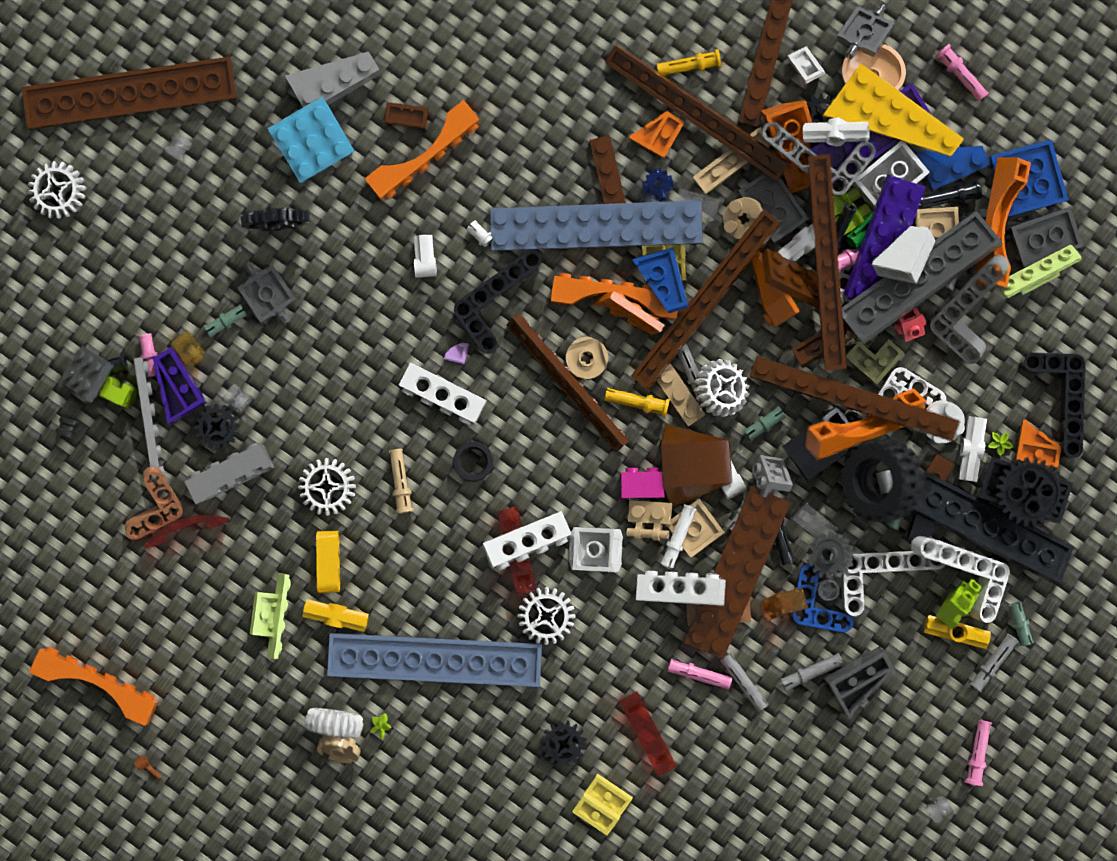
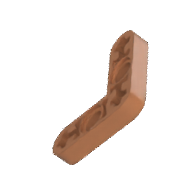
(163, 504)

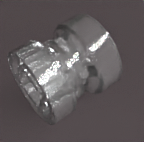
(178, 147)
(236, 398)
(940, 808)

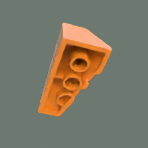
(791, 118)
(775, 303)

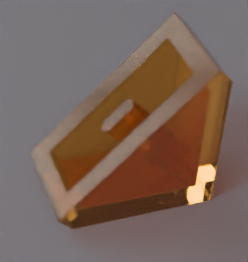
(784, 603)

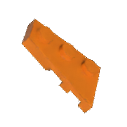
(623, 308)

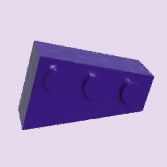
(177, 386)

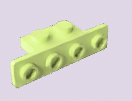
(1041, 272)
(269, 615)

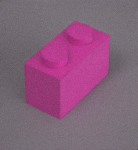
(642, 484)

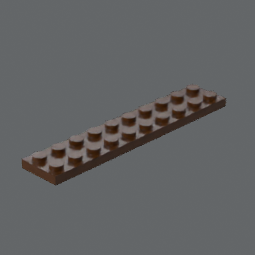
(129, 93)

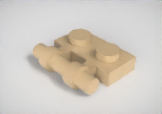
(649, 512)

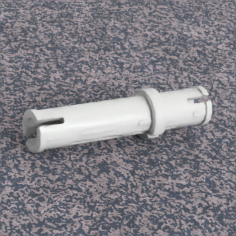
(678, 536)

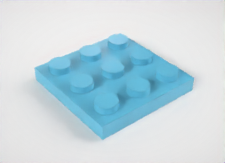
(311, 139)

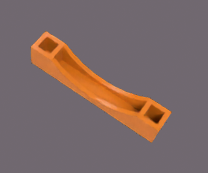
(389, 178)
(1009, 179)
(571, 290)
(831, 438)
(135, 705)

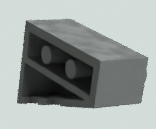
(859, 679)

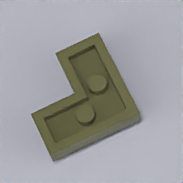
(876, 365)

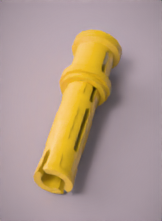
(698, 62)
(647, 403)

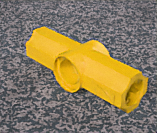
(335, 615)
(970, 635)

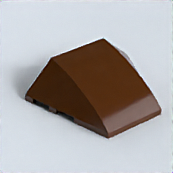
(693, 464)

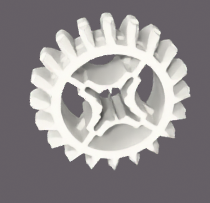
(48, 193)
(710, 384)
(327, 477)
(561, 605)
(334, 722)

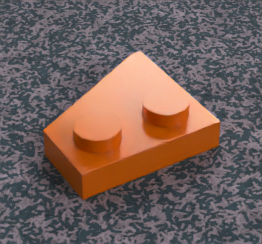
(659, 134)
(1036, 444)

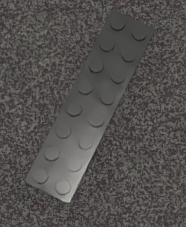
(948, 259)

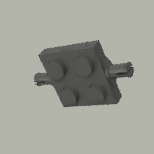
(865, 31)
(266, 293)

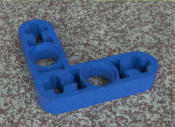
(812, 612)

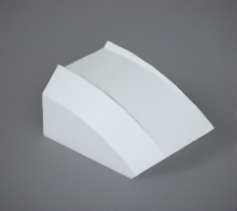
(595, 549)

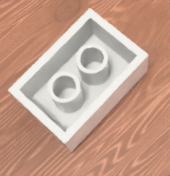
(897, 162)

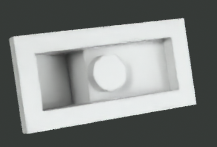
(806, 65)

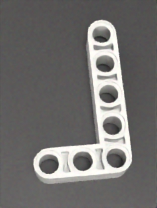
(882, 566)
(986, 571)

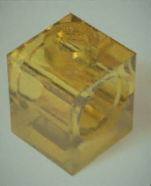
(180, 344)

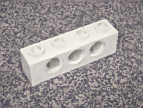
(415, 374)
(555, 523)
(713, 593)

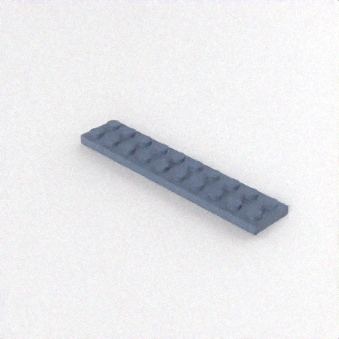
(596, 226)
(434, 659)

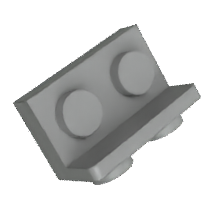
(771, 474)

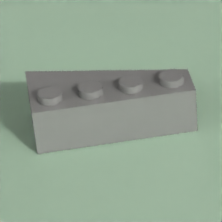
(333, 79)
(229, 474)

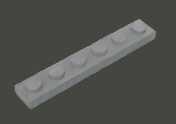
(148, 411)

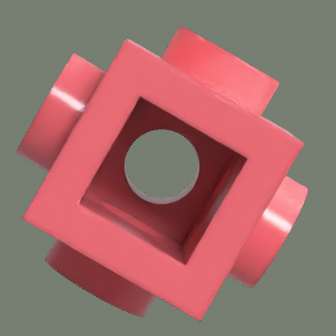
(910, 325)

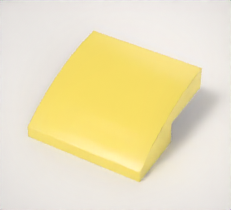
(602, 804)

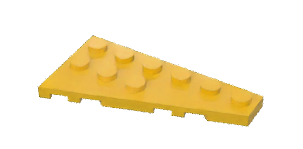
(891, 113)

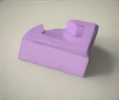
(457, 353)

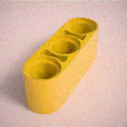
(328, 561)

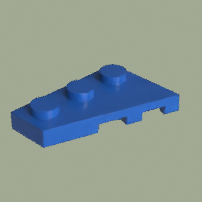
(949, 169)
(664, 278)

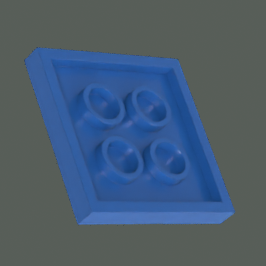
(1044, 182)

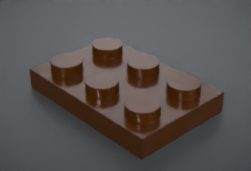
(790, 277)

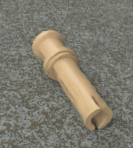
(401, 491)

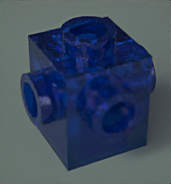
(654, 191)

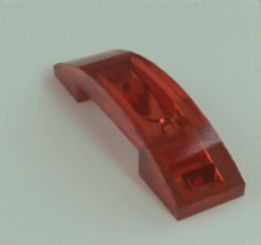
(161, 536)
(521, 572)
(648, 733)

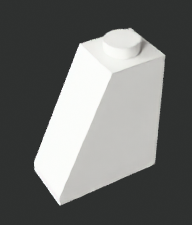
(906, 255)

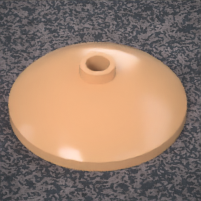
(885, 64)

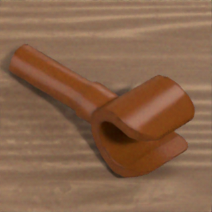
(142, 762)

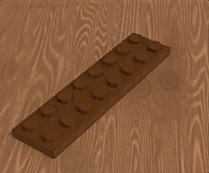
(740, 567)

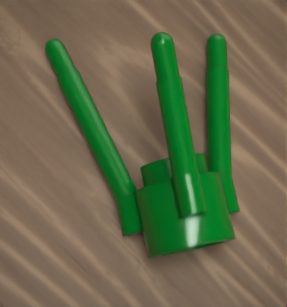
(856, 237)

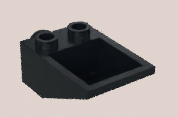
(803, 458)

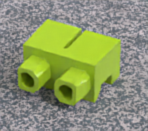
(849, 197)
(122, 396)
(959, 603)

